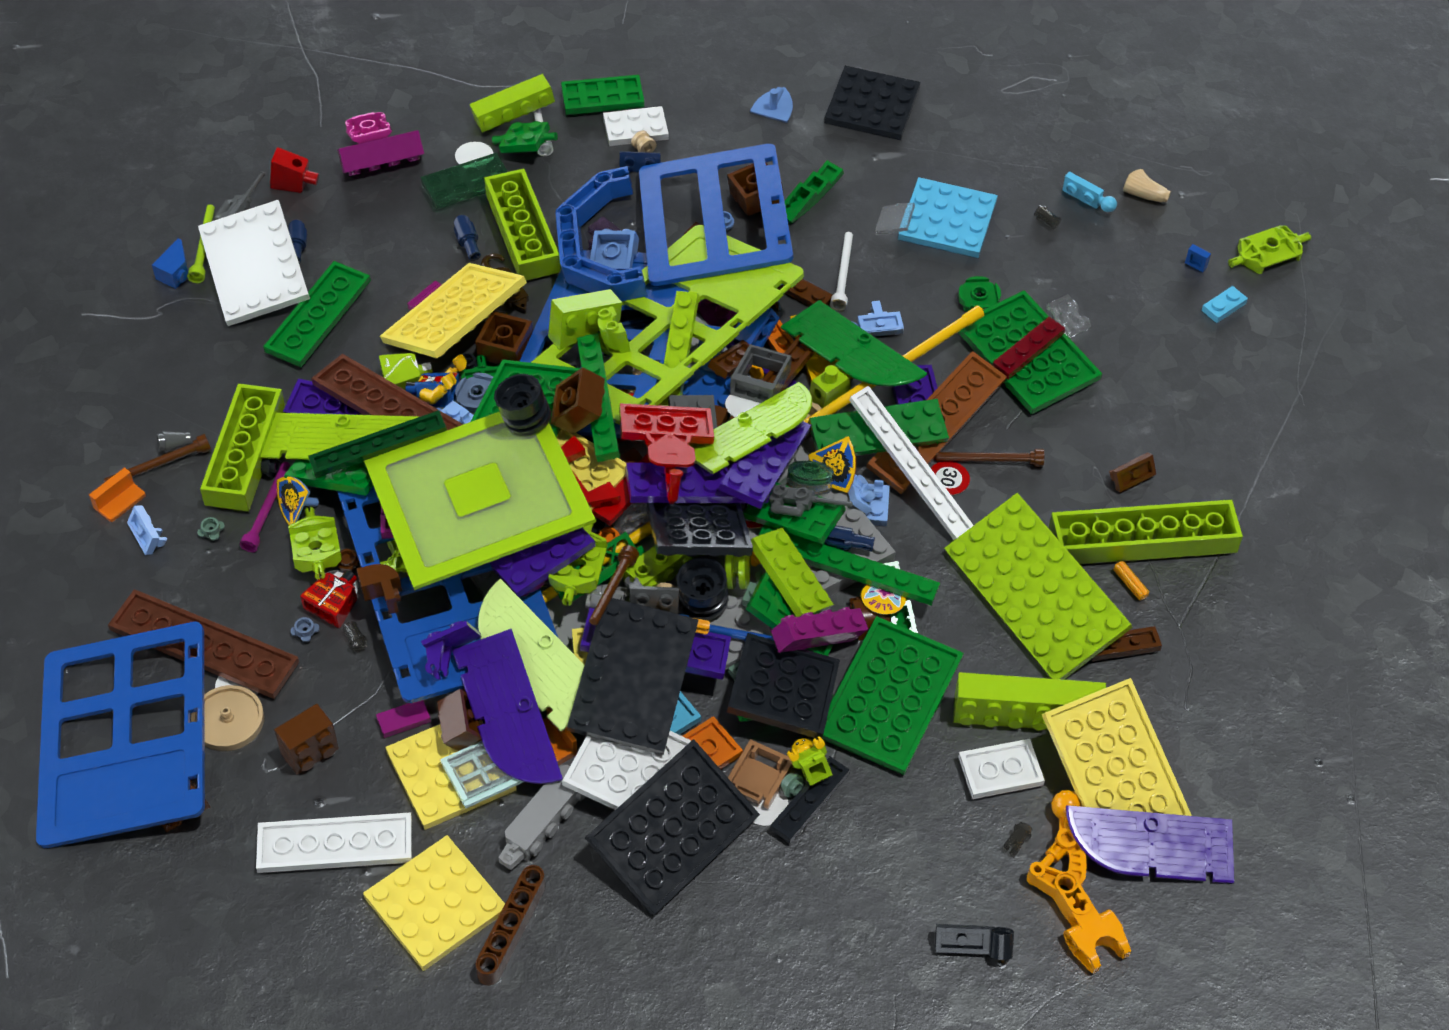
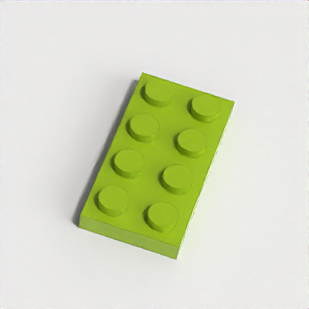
(790, 573)

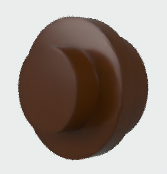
(349, 560)

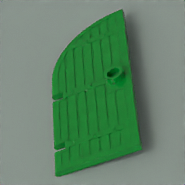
(854, 348)

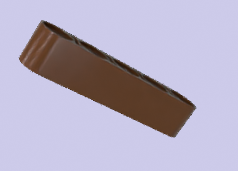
(510, 935)

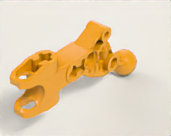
(1087, 925)

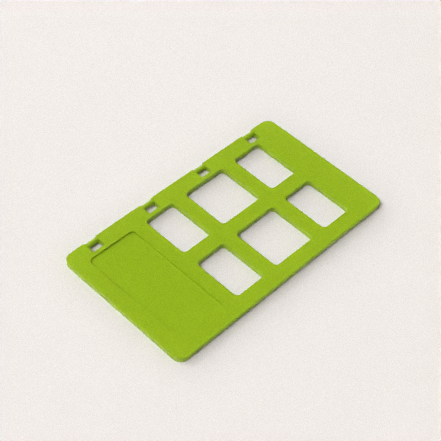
(744, 292)

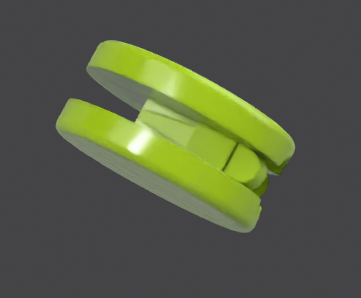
(738, 567)

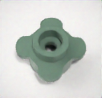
(210, 523)

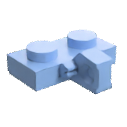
(879, 322)

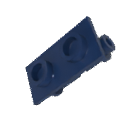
(636, 160)

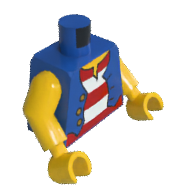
(438, 388)

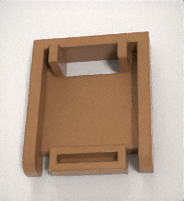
(757, 779)

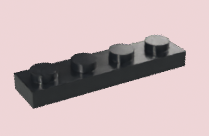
(808, 802)

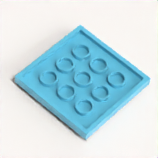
(949, 217)

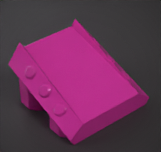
(368, 127)

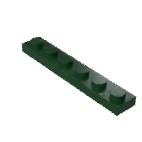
(376, 444)

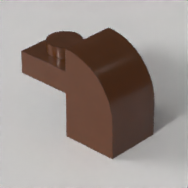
(380, 581)

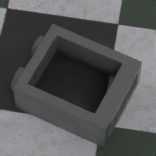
(757, 389)

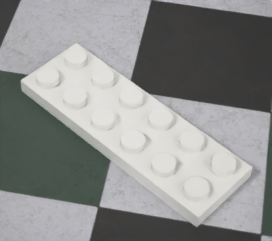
(334, 842)

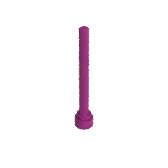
(250, 541)

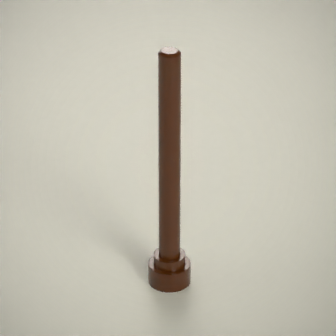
(200, 445)
(1034, 457)
(627, 558)

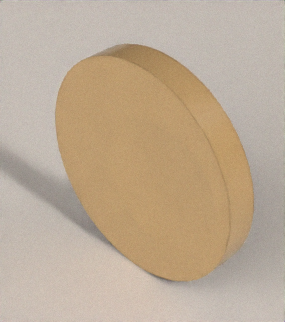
(231, 717)

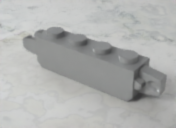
(538, 821)

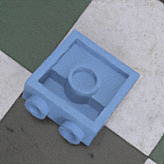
(615, 248)

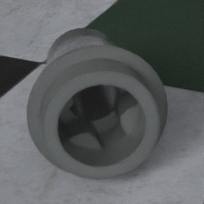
(171, 441)

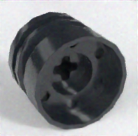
(522, 404)
(702, 588)

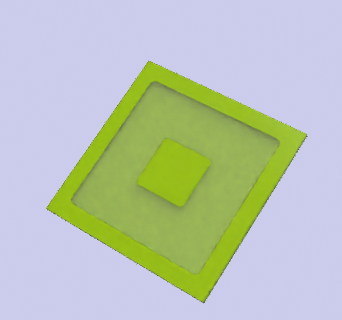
(475, 497)

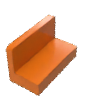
(116, 495)
(563, 742)

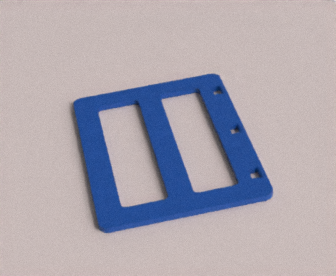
(718, 260)

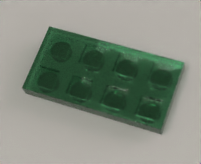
(461, 181)

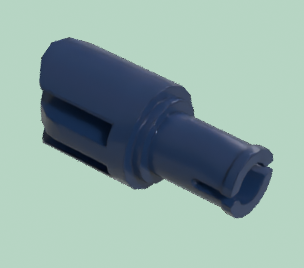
(299, 236)
(467, 236)
(845, 538)

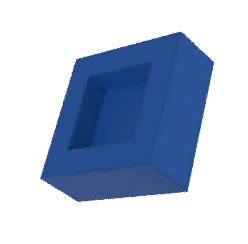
(1197, 258)

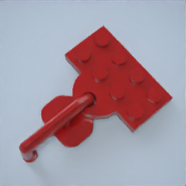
(667, 436)

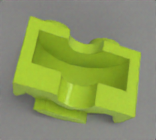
(611, 332)

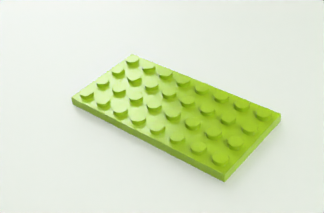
(1038, 588)

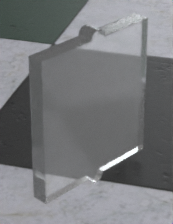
(895, 218)

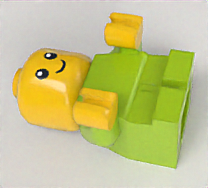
(811, 759)

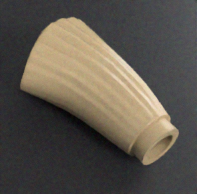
(1142, 186)

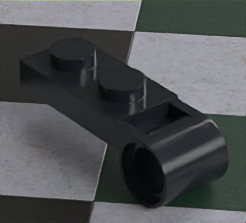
(975, 940)

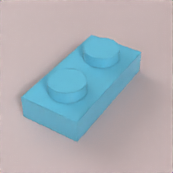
(1224, 304)

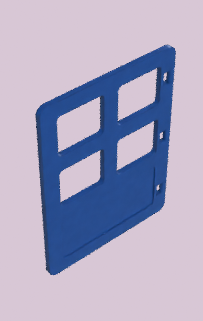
(130, 782)

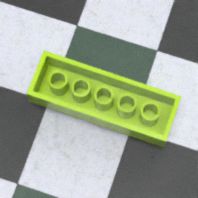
(522, 224)
(237, 459)
(1014, 699)

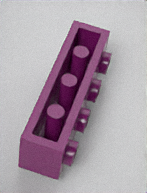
(381, 151)
(819, 629)

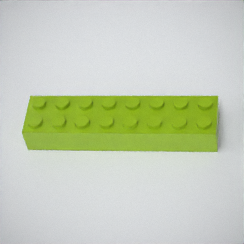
(1148, 531)

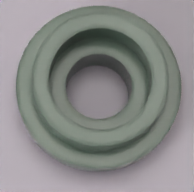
(792, 784)

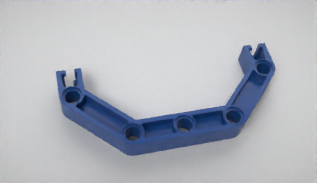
(570, 217)

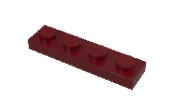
(1029, 347)

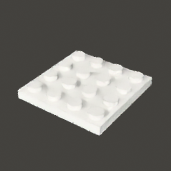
(615, 771)

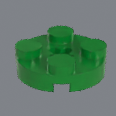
(978, 284)

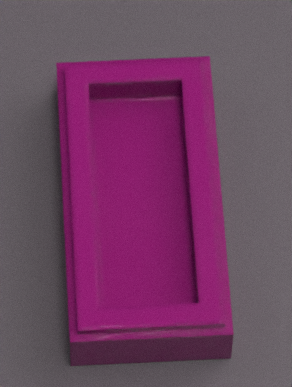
(403, 718)

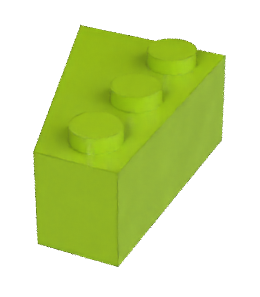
(578, 316)

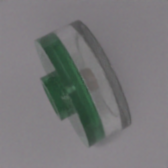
(810, 475)

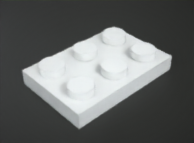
(624, 124)
(1001, 768)

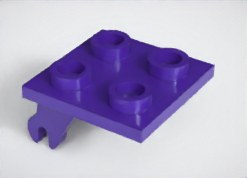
(440, 646)

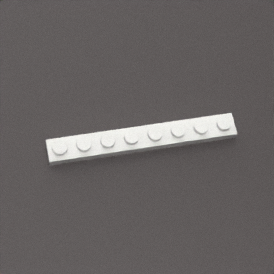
(911, 462)

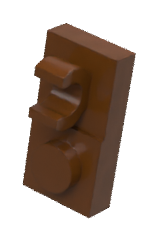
(1133, 472)

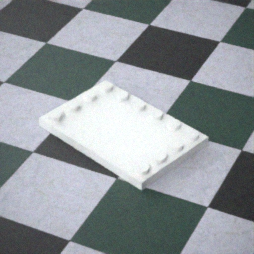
(253, 263)

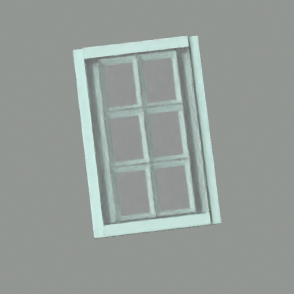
(476, 775)

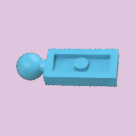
(1088, 193)

